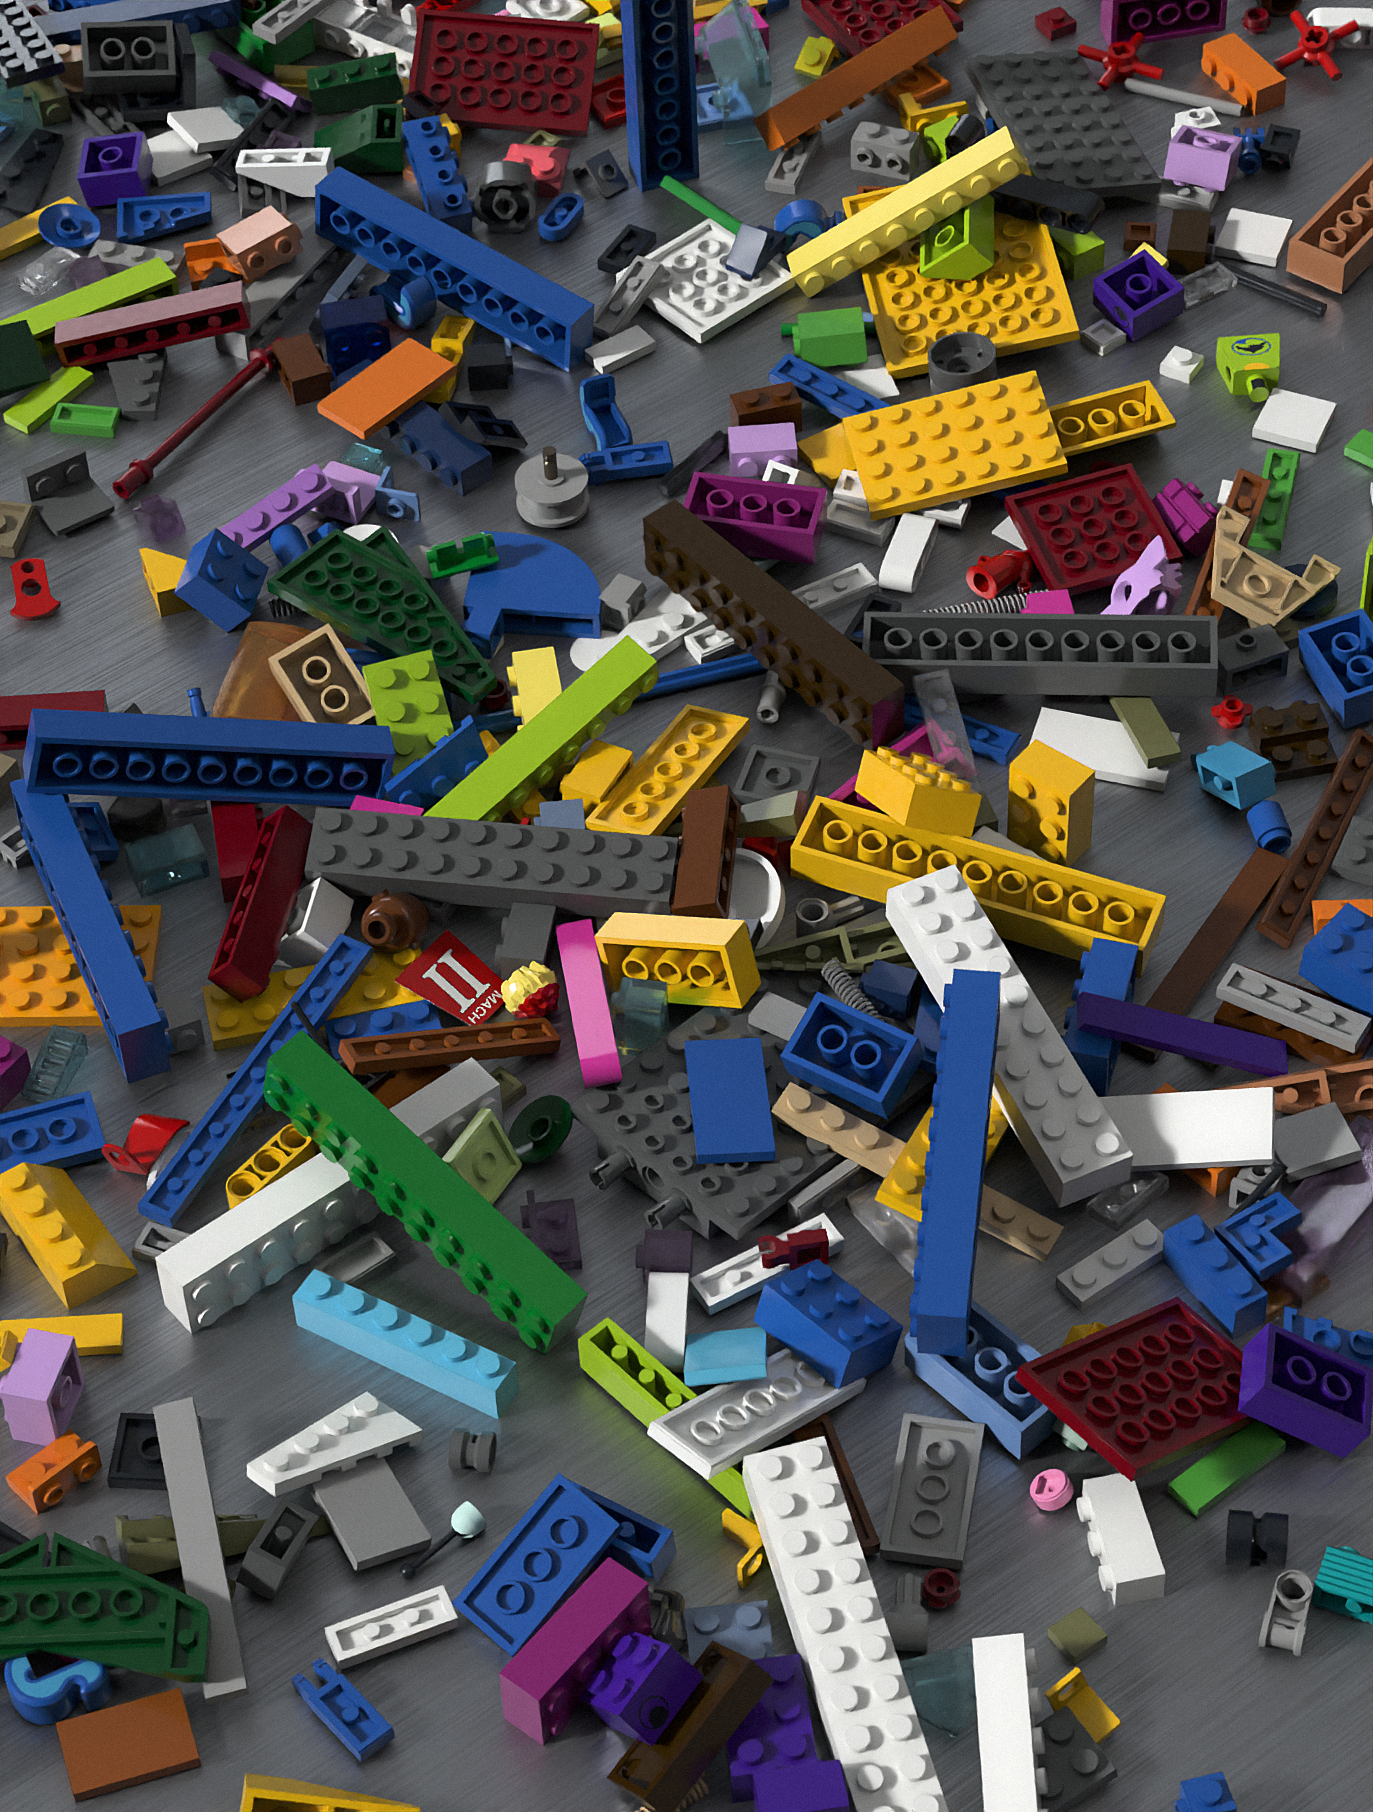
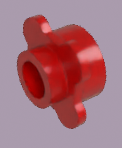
(1231, 712)

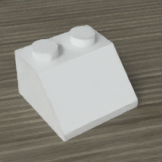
(314, 924)

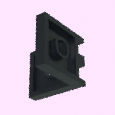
(156, 106)

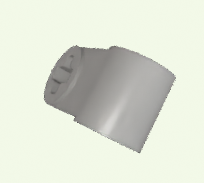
(1286, 1618)

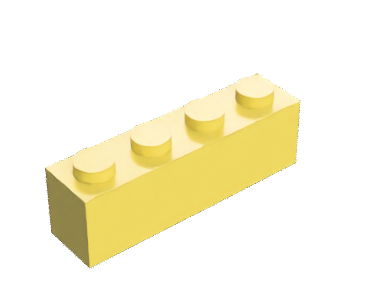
(537, 685)

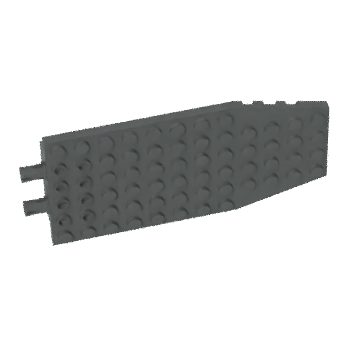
(648, 1122)

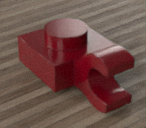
(797, 1250)

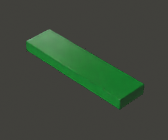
(701, 204)

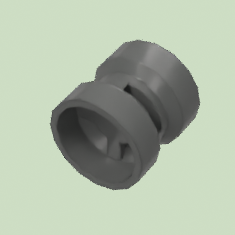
(472, 1450)

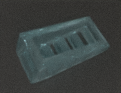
(62, 1044)

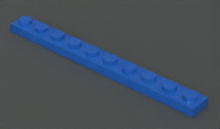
(846, 400)
(243, 1094)

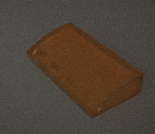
(249, 685)

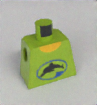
(1249, 364)

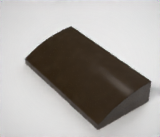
(668, 1770)

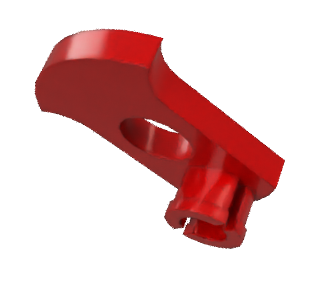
(29, 574)

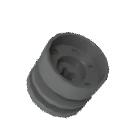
(961, 362)

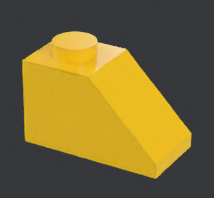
(162, 577)

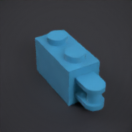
(1235, 774)

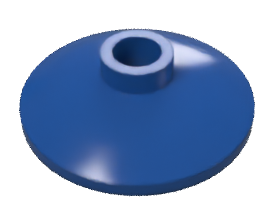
(69, 226)

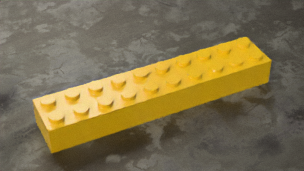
(1020, 894)

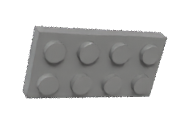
(932, 1491)

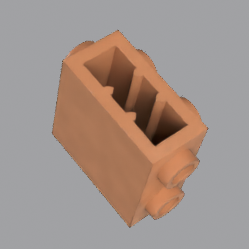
(261, 243)

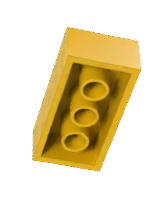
(918, 792)
(697, 957)

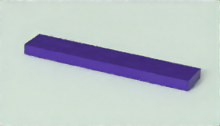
(1181, 1035)

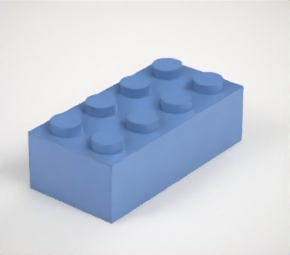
(985, 1383)

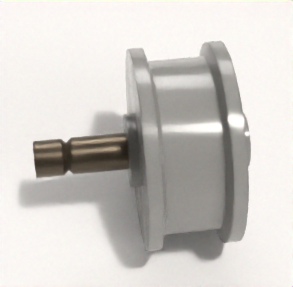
(552, 489)

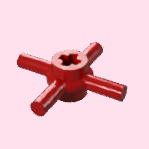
(1316, 45)
(1121, 61)

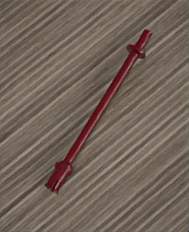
(141, 470)

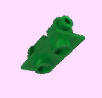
(449, 560)

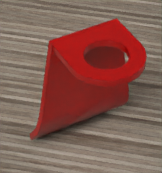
(144, 1143)

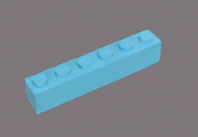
(406, 1343)

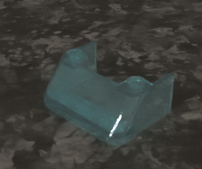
(738, 58)

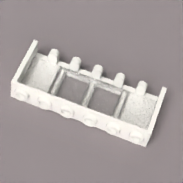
(367, 30)

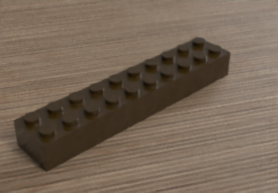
(774, 626)

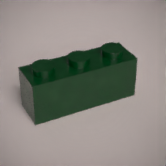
(355, 84)

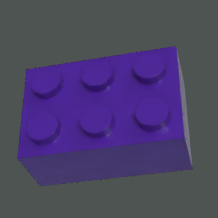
(1306, 1390)
(775, 1729)

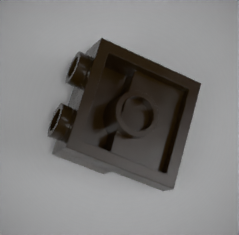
(1293, 740)

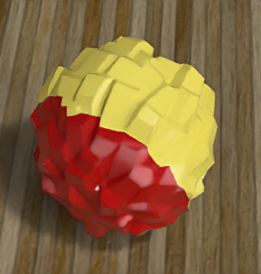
(531, 992)

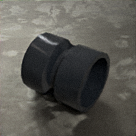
(1257, 1539)

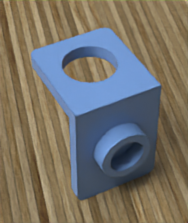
(395, 502)

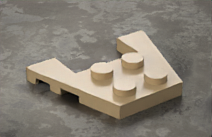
(1256, 584)

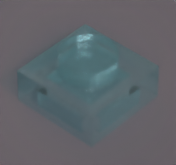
(240, 109)
(362, 457)

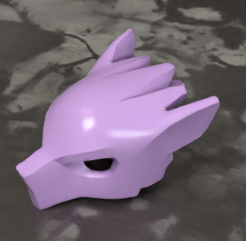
(1147, 585)

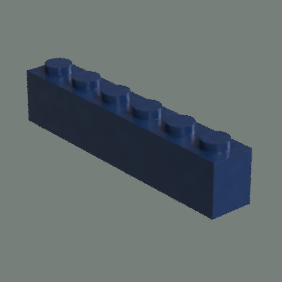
(435, 443)

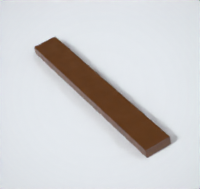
(1319, 841)
(1215, 939)

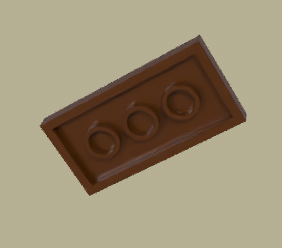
(1297, 1043)

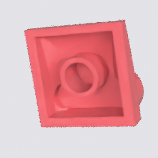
(546, 163)

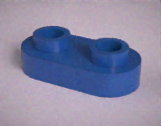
(561, 216)

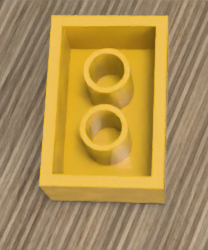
(1050, 804)

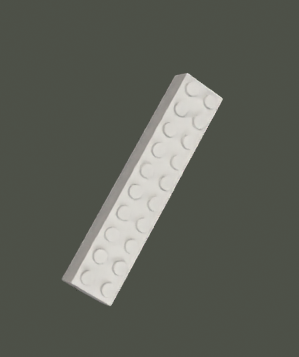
(1034, 1073)
(305, 1209)
(840, 1630)

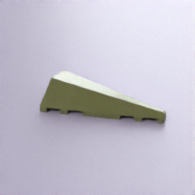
(766, 818)
(852, 948)
(153, 1547)

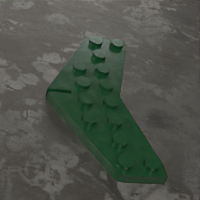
(99, 1612)

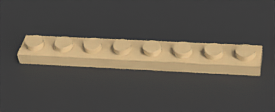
(879, 1152)

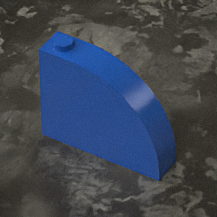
(539, 588)

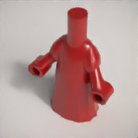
(1000, 571)

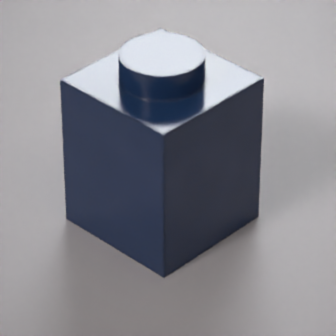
(890, 989)

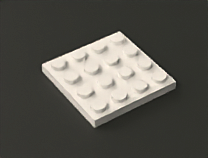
(700, 292)

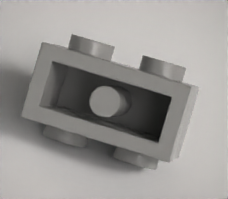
(885, 150)

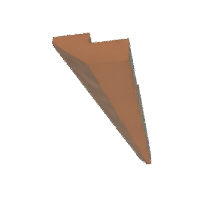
(1344, 1083)

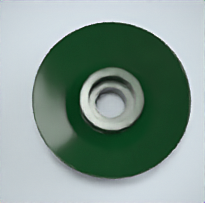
(541, 1128)

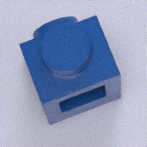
(484, 627)

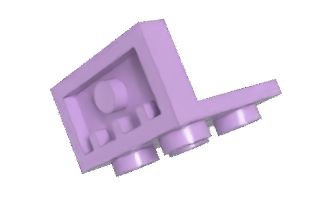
(353, 492)

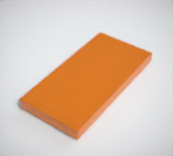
(386, 388)

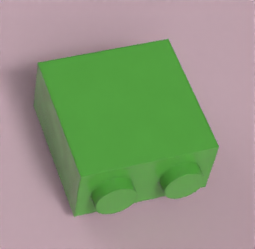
(831, 338)

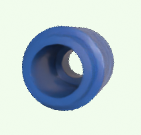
(1269, 826)

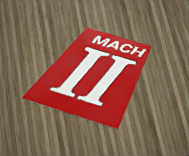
(454, 980)

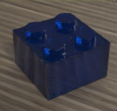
(354, 331)

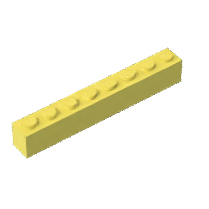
(907, 212)

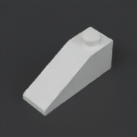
(287, 169)

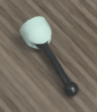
(465, 1523)

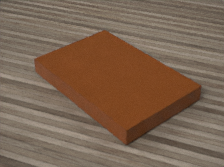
(128, 1744)

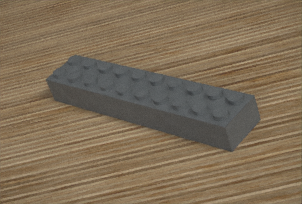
(1049, 652)
(492, 862)

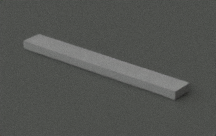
(200, 1543)

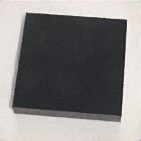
(137, 1454)

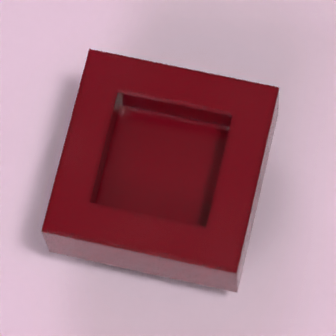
(1055, 23)

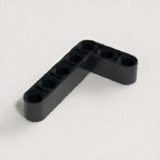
(1031, 196)

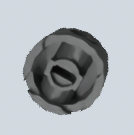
(506, 196)

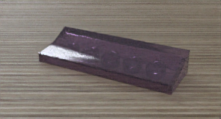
(1334, 1215)

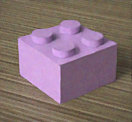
(1202, 158)
(42, 1387)

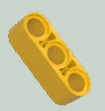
(271, 1162)

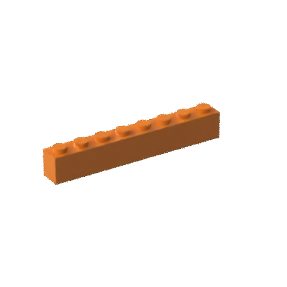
(854, 79)

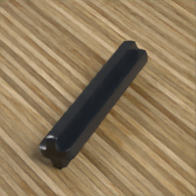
(693, 462)

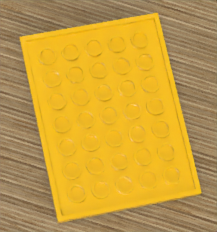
(1014, 303)

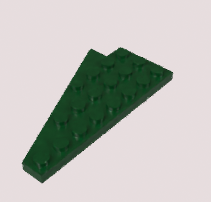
(385, 604)

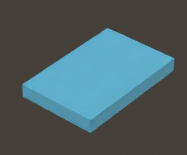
(726, 1356)

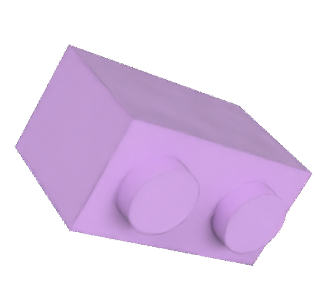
(757, 444)

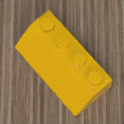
(1110, 418)
(62, 1233)

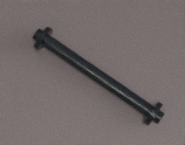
(1262, 1187)

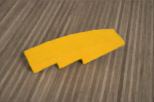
(451, 343)

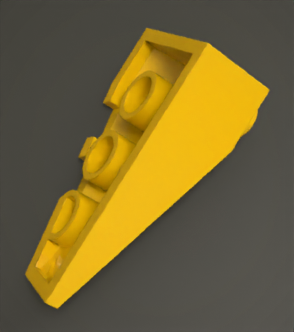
(281, 1794)

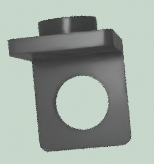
(604, 173)

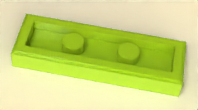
(43, 400)

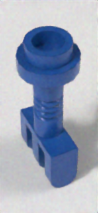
(1249, 158)

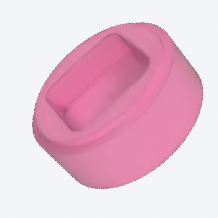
(1051, 1489)

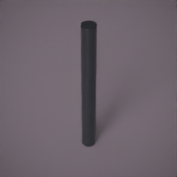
(1276, 290)

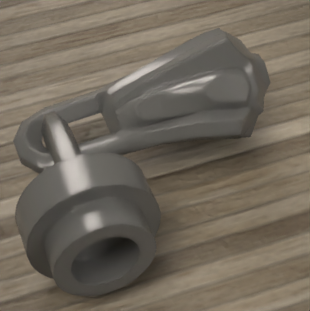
(669, 1623)

